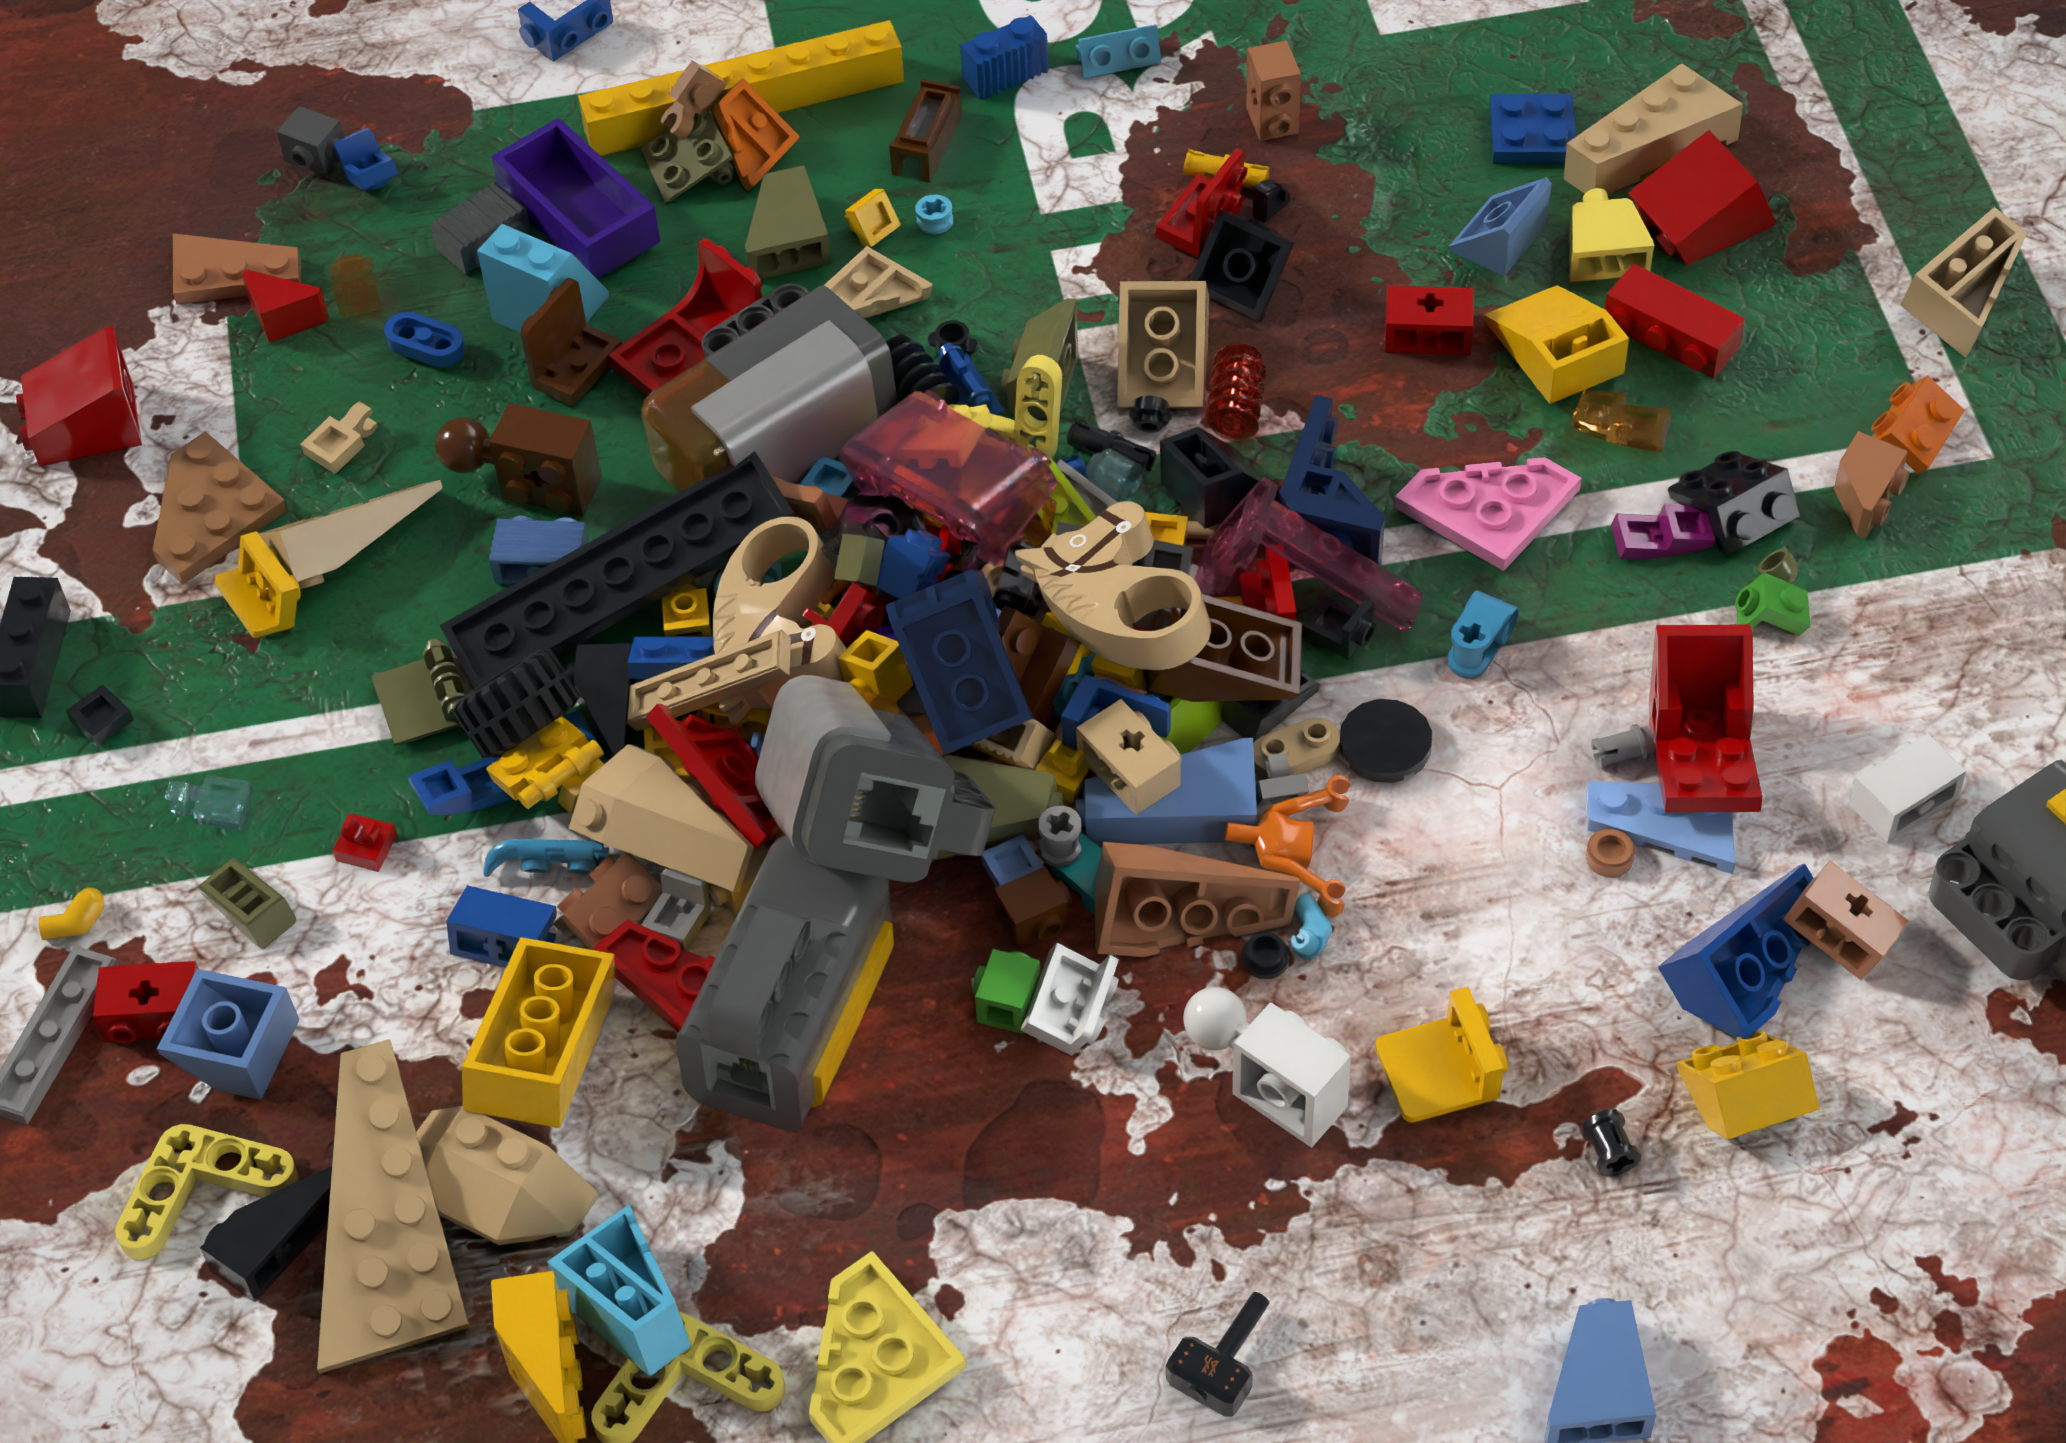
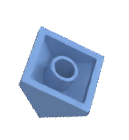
(1505, 227)

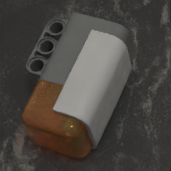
(775, 380)
(864, 784)

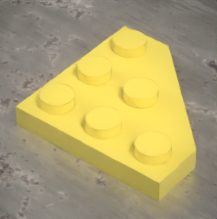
(875, 1355)

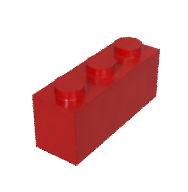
(1675, 320)

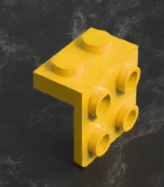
(1444, 1061)

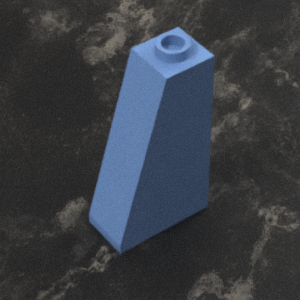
(1213, 791)

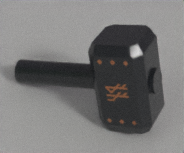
(1212, 1373)

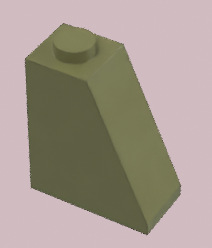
(786, 226)
(1017, 795)

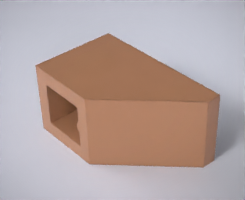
(1867, 479)

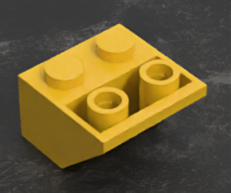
(1749, 1084)

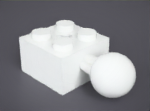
(1276, 1061)

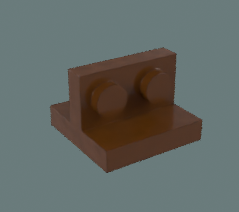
(1038, 658)

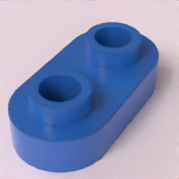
(429, 340)

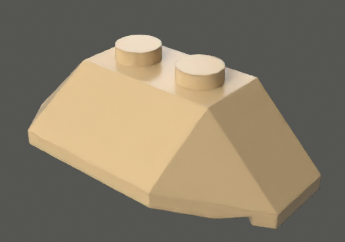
(500, 1179)

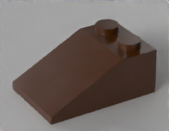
(1244, 659)

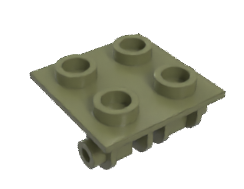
(683, 163)
(422, 693)

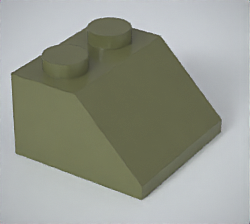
(1047, 334)

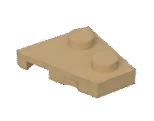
(877, 284)

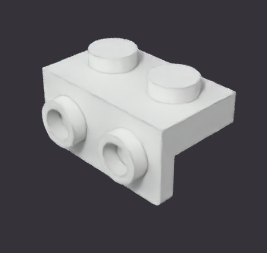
(1070, 999)

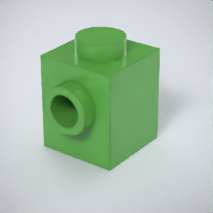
(1005, 989)

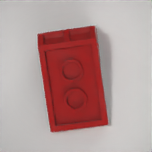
(1704, 718)

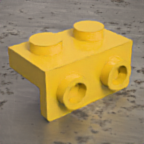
(260, 588)

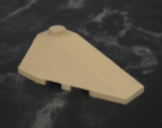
(329, 541)

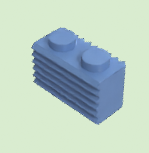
(529, 545)

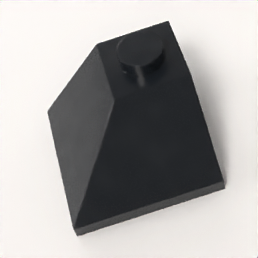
(1242, 263)

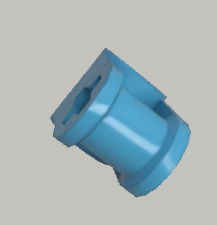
(1480, 634)

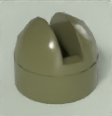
(1780, 565)

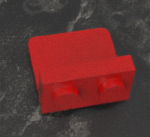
(1194, 212)

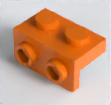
(1918, 421)

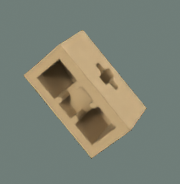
(1129, 756)

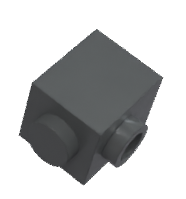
(309, 140)

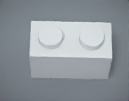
(1906, 787)

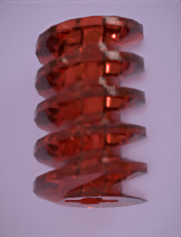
(1236, 391)

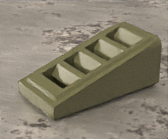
(250, 905)

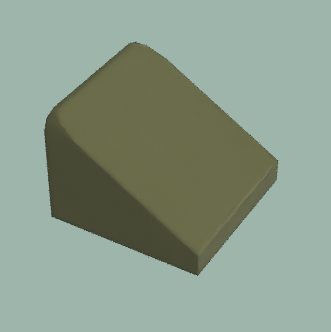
(859, 559)

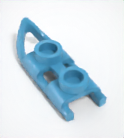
(538, 853)

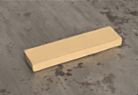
(711, 678)

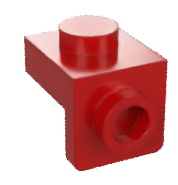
(852, 614)

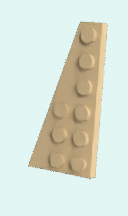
(385, 1244)

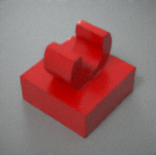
(364, 842)

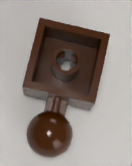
(536, 456)

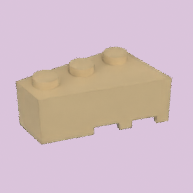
(1964, 280)

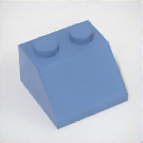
(230, 1032)

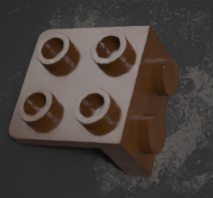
(561, 349)

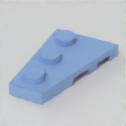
(1641, 815)

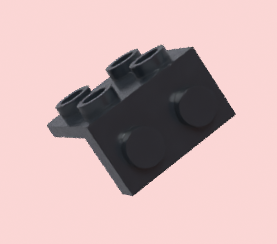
(1742, 498)

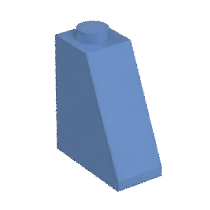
(1603, 1379)

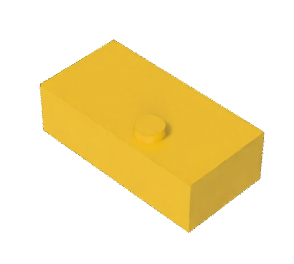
(538, 1033)

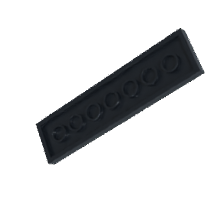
(617, 571)

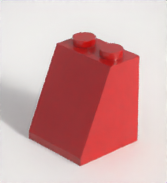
(1702, 201)
(80, 402)

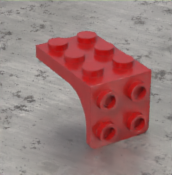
(675, 338)

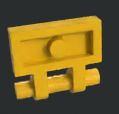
(544, 762)

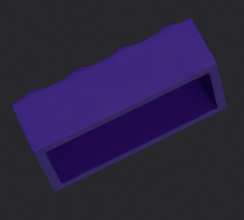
(577, 198)

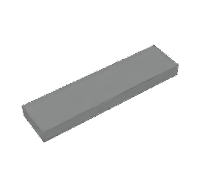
(50, 1034)

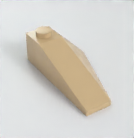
(653, 814)

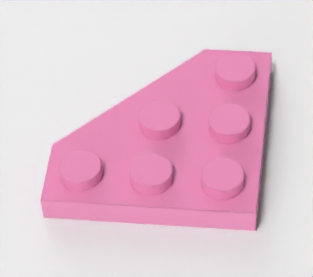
(1490, 506)

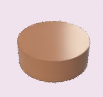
(1610, 853)

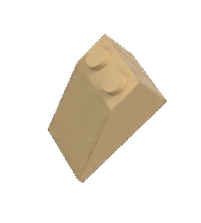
(1163, 342)

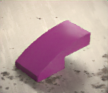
(1671, 533)

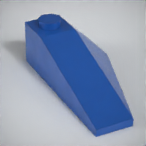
(1742, 961)

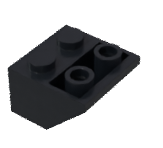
(1206, 475)

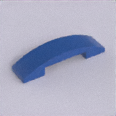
(470, 788)

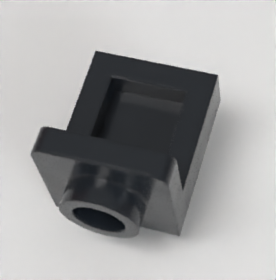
(1340, 626)

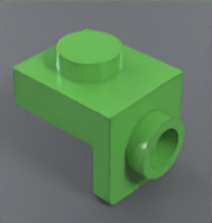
(1775, 603)

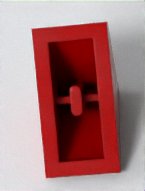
(283, 304)

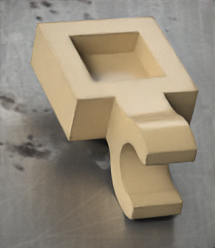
(339, 441)

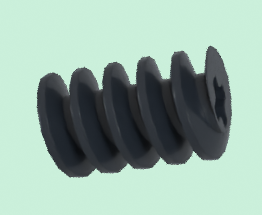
(917, 372)

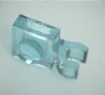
(215, 803)

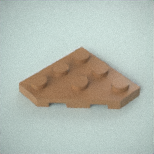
(208, 507)

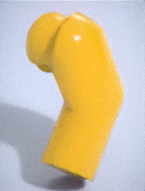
(76, 919)

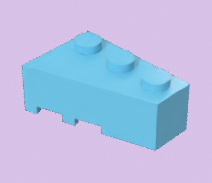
(622, 1292)

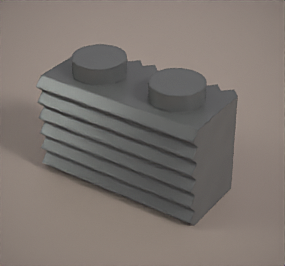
(473, 222)

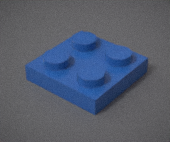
(1531, 128)

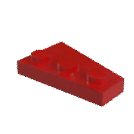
(657, 970)

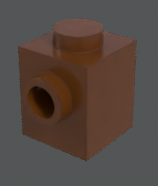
(1033, 907)

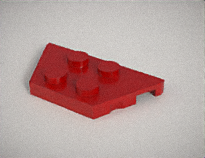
(722, 765)

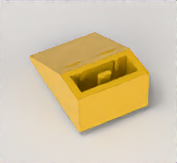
(1561, 341)
(538, 1347)

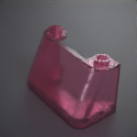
(951, 471)

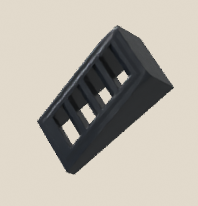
(1254, 721)

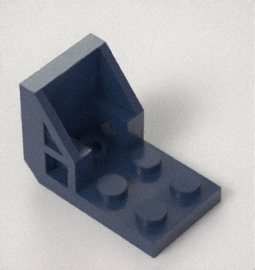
(1344, 507)
(959, 660)

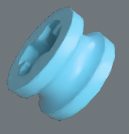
(934, 222)

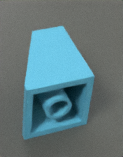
(523, 273)

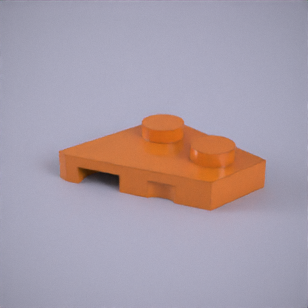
(752, 132)

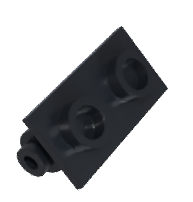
(1013, 587)

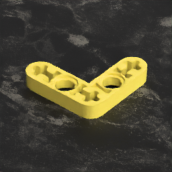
(1025, 427)
(194, 1166)
(703, 1342)

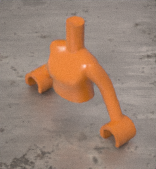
(1287, 843)

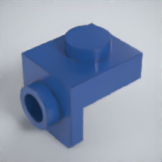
(363, 161)

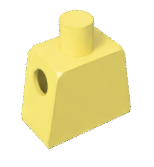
(1606, 238)

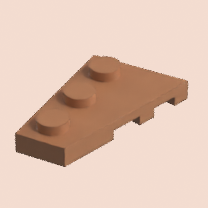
(214, 267)

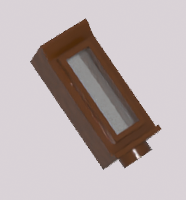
(927, 128)

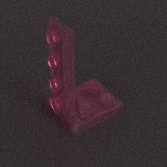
(1267, 522)

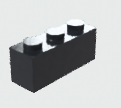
(30, 644)

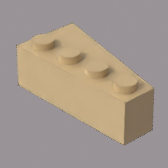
(1650, 131)

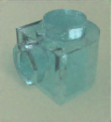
(1114, 474)

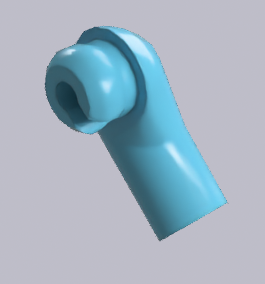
(1315, 929)

